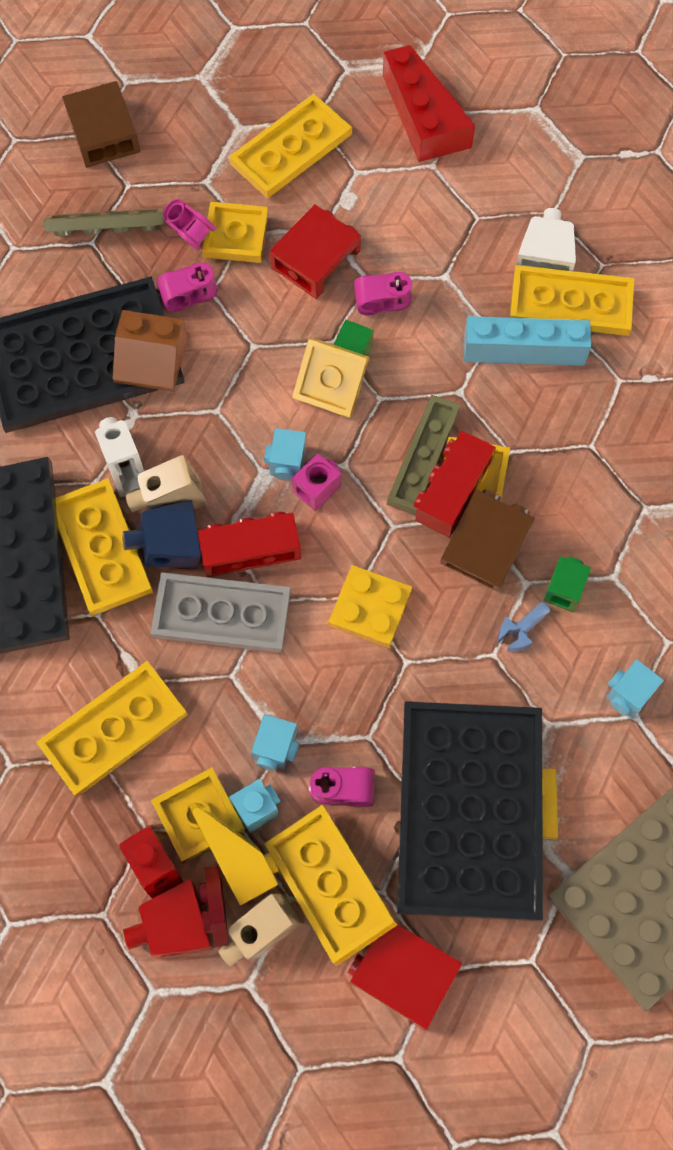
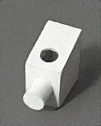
(548, 243)
(118, 447)

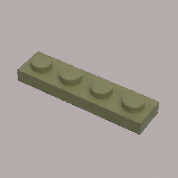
(95, 221)
(423, 453)

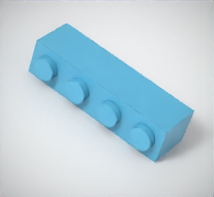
(527, 341)

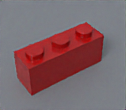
(453, 483)
(249, 544)

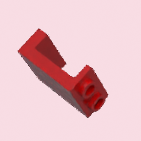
(314, 249)
(405, 974)

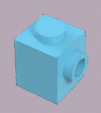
(286, 453)
(632, 688)
(275, 743)
(256, 805)

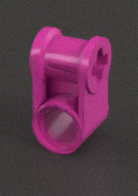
(187, 222)
(185, 288)
(381, 294)
(349, 786)

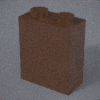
(101, 124)
(487, 539)

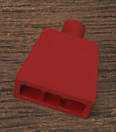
(150, 862)
(170, 924)

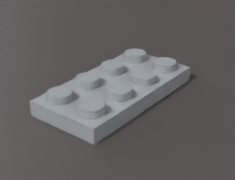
(221, 612)

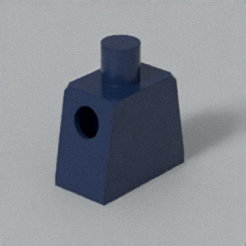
(166, 537)

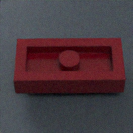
(212, 894)

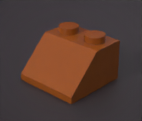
(148, 350)

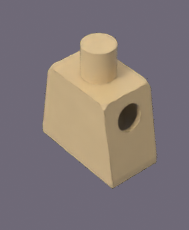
(166, 485)
(271, 918)

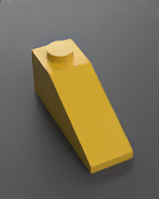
(239, 859)

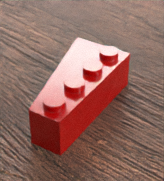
(425, 107)

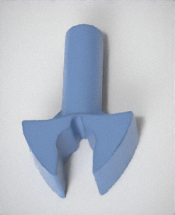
(522, 627)

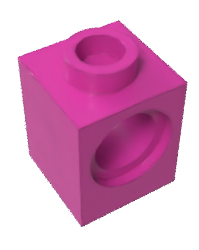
(316, 494)

